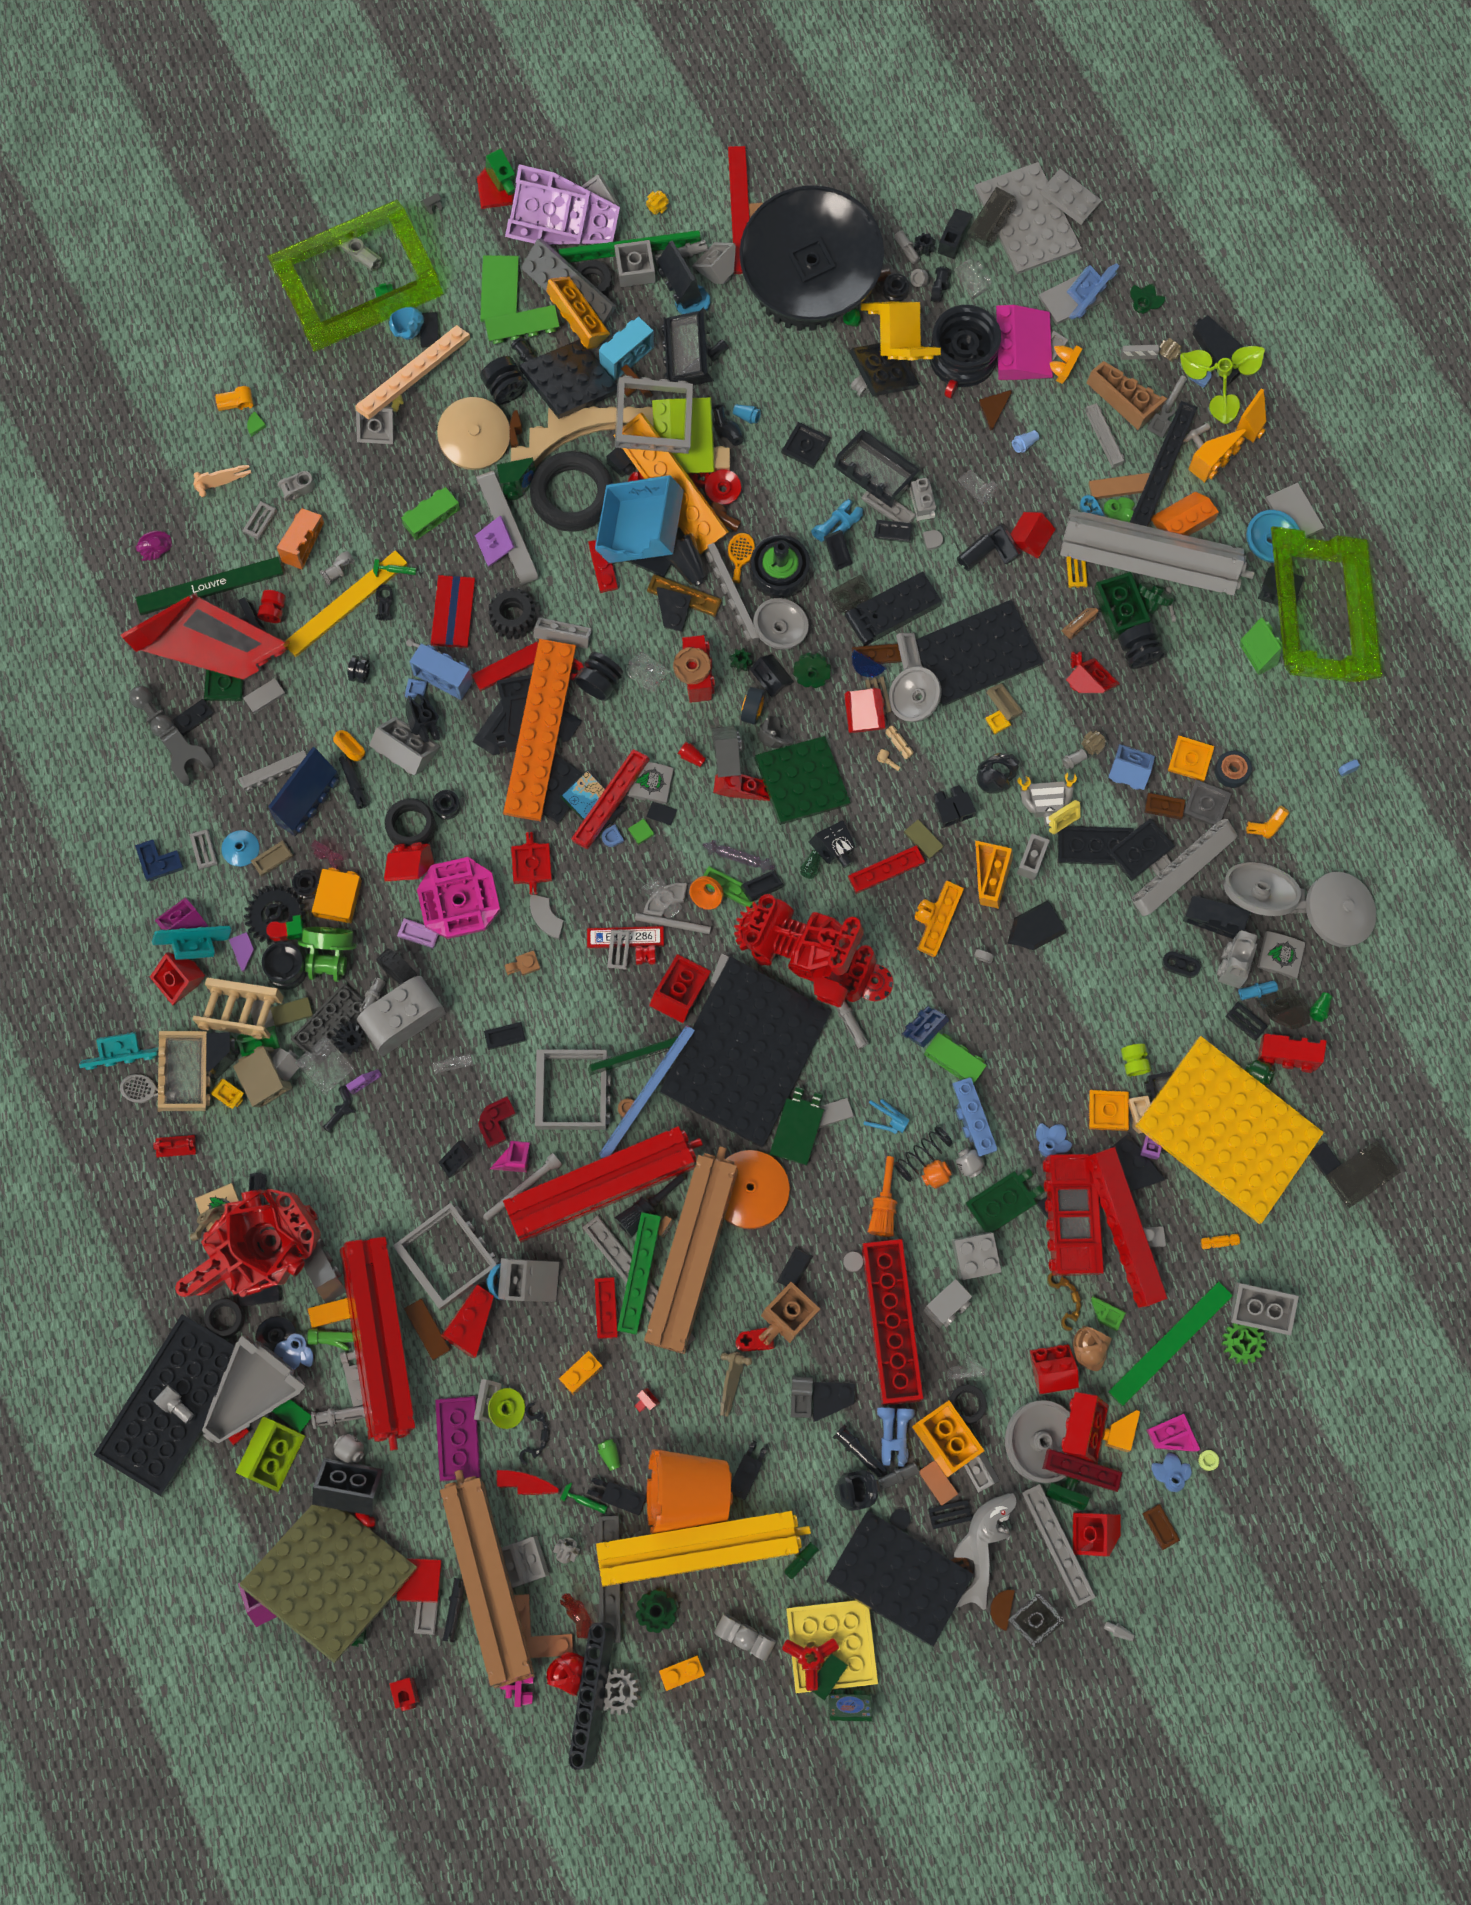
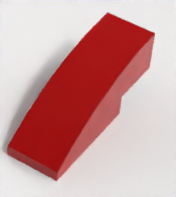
(525, 1483)

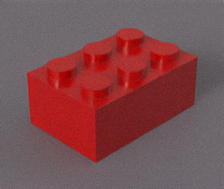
(703, 690)

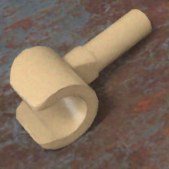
(883, 757)

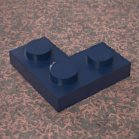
(155, 865)

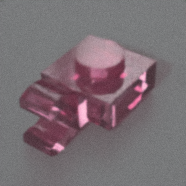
(322, 851)

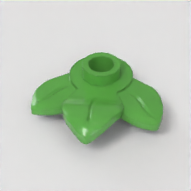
(1123, 509)

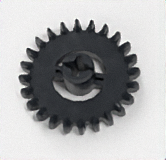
(264, 899)

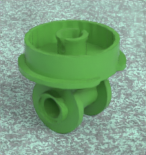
(326, 938)

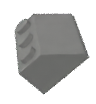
(402, 747)
(1263, 1308)

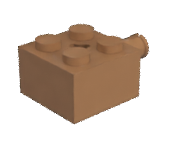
(784, 1323)

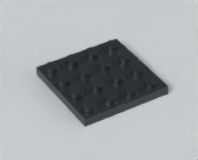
(569, 379)

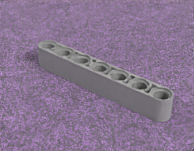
(498, 507)
(1184, 867)

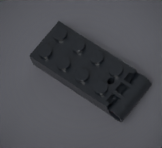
(893, 608)

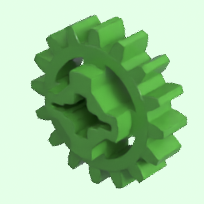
(1243, 1351)

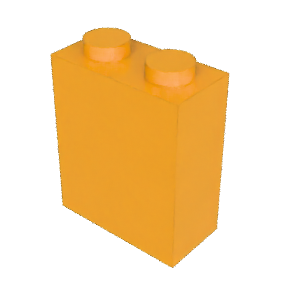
(336, 895)

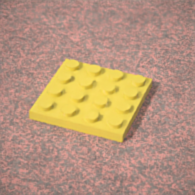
(851, 1628)

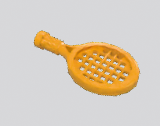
(737, 571)

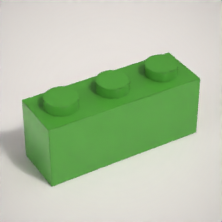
(430, 513)
(955, 1058)

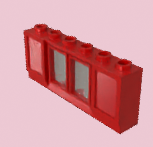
(1072, 1216)

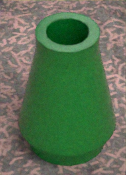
(1320, 1008)

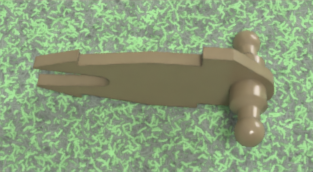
(732, 1378)

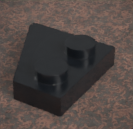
(673, 608)
(831, 1398)

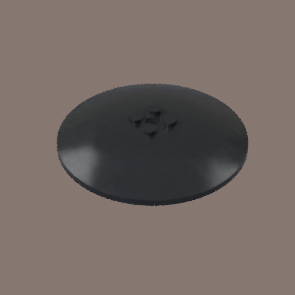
(817, 225)

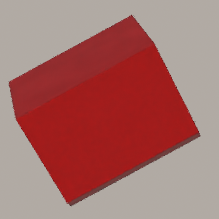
(1032, 533)

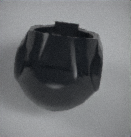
(992, 780)
(850, 1490)

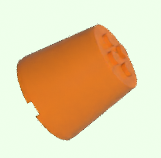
(687, 1491)

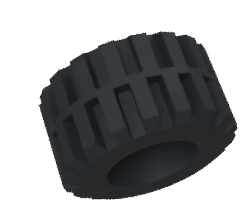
(517, 626)

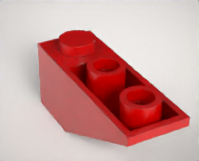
(741, 787)

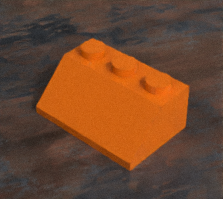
(1186, 515)

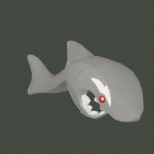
(974, 1546)

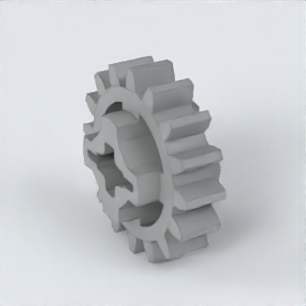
(627, 1691)

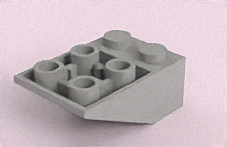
(528, 1280)

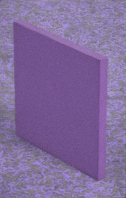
(494, 541)

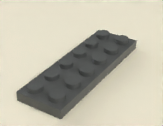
(546, 263)

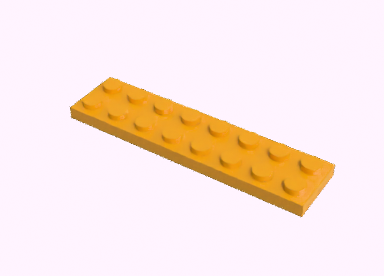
(695, 512)

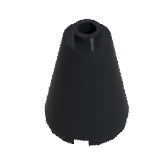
(687, 560)

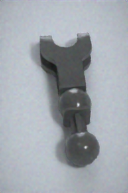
(163, 727)

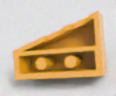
(992, 872)

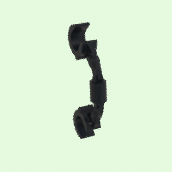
(544, 1434)

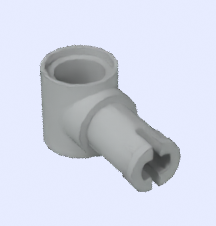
(170, 1401)

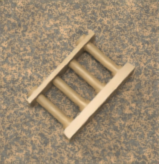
(234, 991)

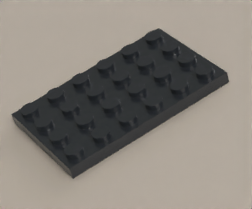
(978, 652)
(900, 1578)

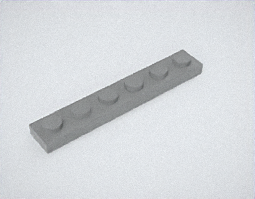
(734, 599)
(1058, 1545)

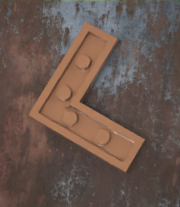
(541, 1645)

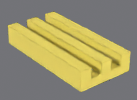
(1064, 817)

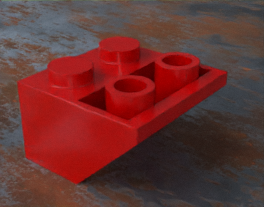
(1054, 1369)

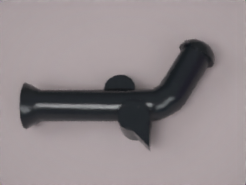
(341, 1110)

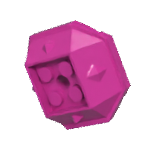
(456, 880)

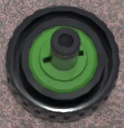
(780, 566)

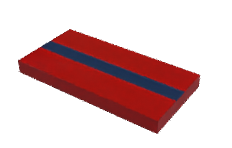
(453, 611)

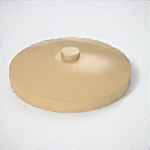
(473, 433)

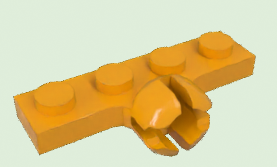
(937, 917)

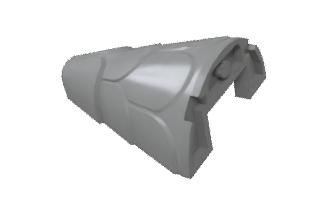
(249, 1389)

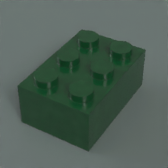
(1120, 604)

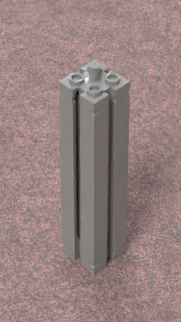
(1154, 552)

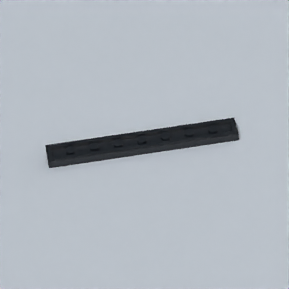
(1163, 464)

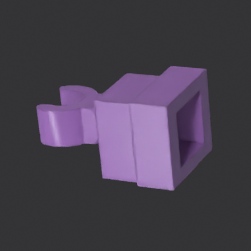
(1150, 1148)

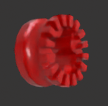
(1076, 659)

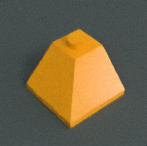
(1254, 418)

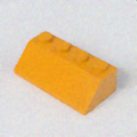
(577, 311)

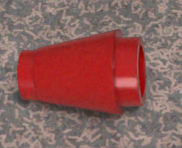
(691, 754)

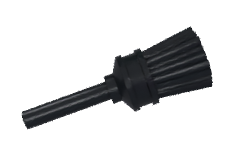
(630, 1218)

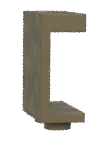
(260, 1077)

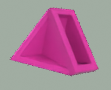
(514, 1158)

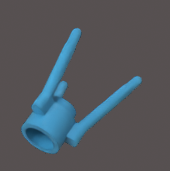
(898, 1120)

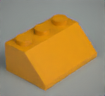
(948, 1438)

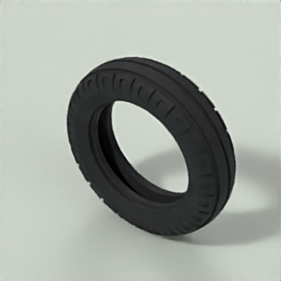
(563, 462)

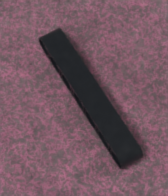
(585, 1704)

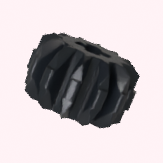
(342, 1035)

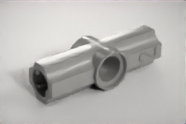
(362, 255)

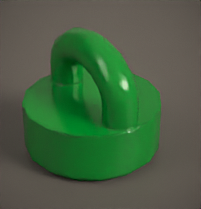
(852, 318)

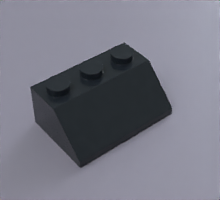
(678, 277)

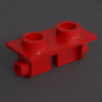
(175, 1146)

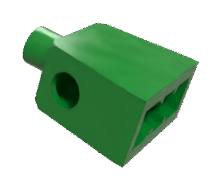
(500, 171)

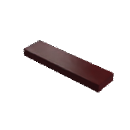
(1082, 1470)

